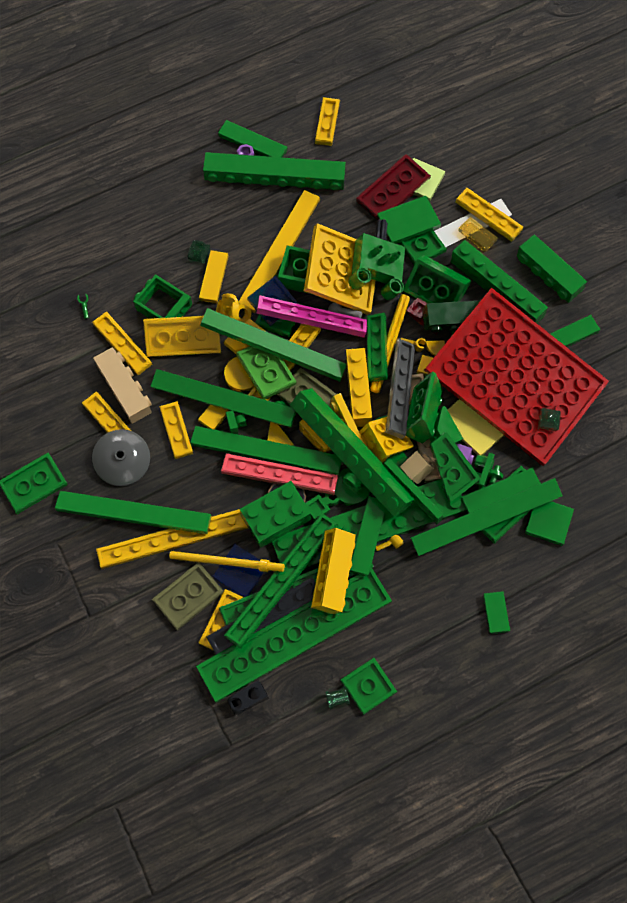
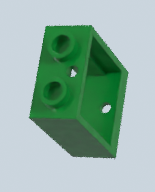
(151, 286)

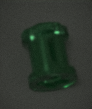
(337, 697)

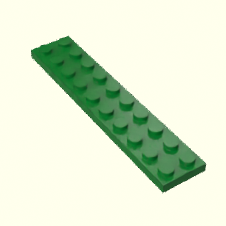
(405, 522)
(290, 638)

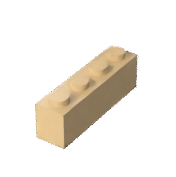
(122, 385)

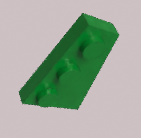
(453, 467)

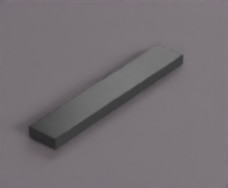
(400, 389)

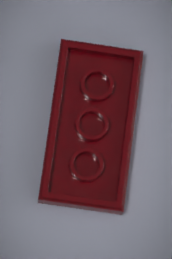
(393, 186)

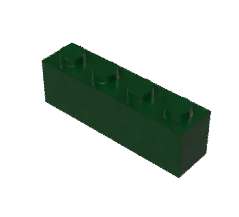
(446, 315)

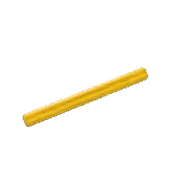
(392, 335)

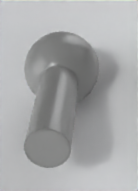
(337, 308)

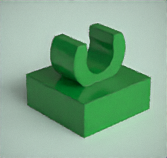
(235, 422)

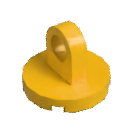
(230, 307)

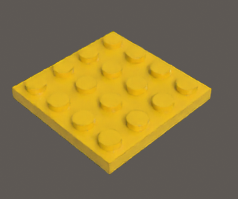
(331, 267)

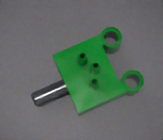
(379, 261)

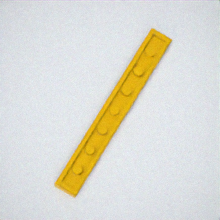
(287, 236)
(167, 540)

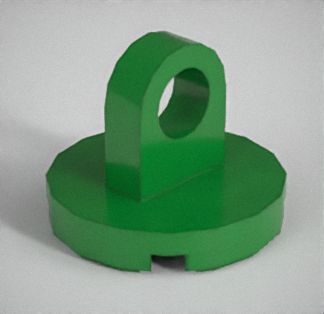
(350, 489)

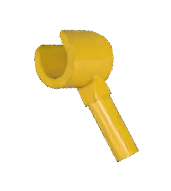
(419, 341)
(395, 540)

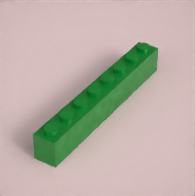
(274, 171)
(352, 451)

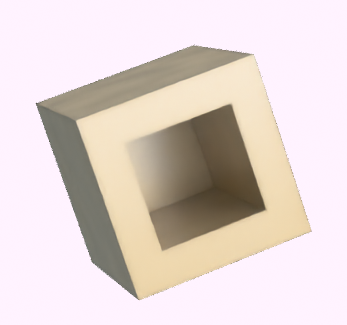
(417, 467)

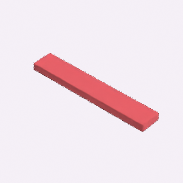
(279, 474)

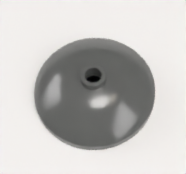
(122, 470)

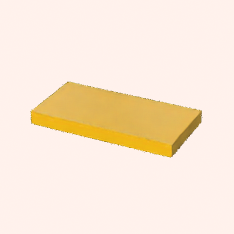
(179, 337)

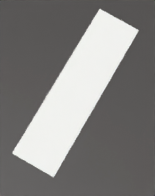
(449, 234)

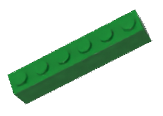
(490, 276)

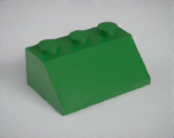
(435, 282)
(424, 409)

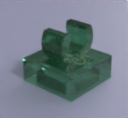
(199, 251)
(549, 419)

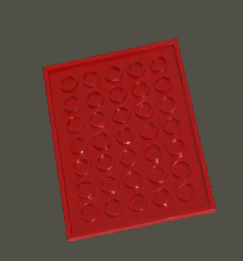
(512, 370)

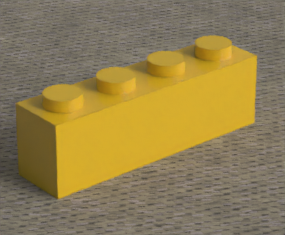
(358, 386)
(333, 571)

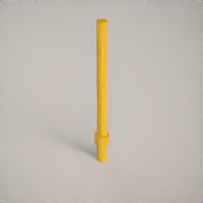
(262, 565)

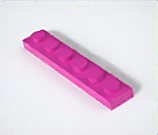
(311, 316)

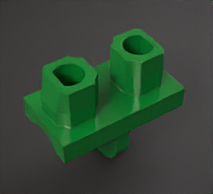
(486, 464)

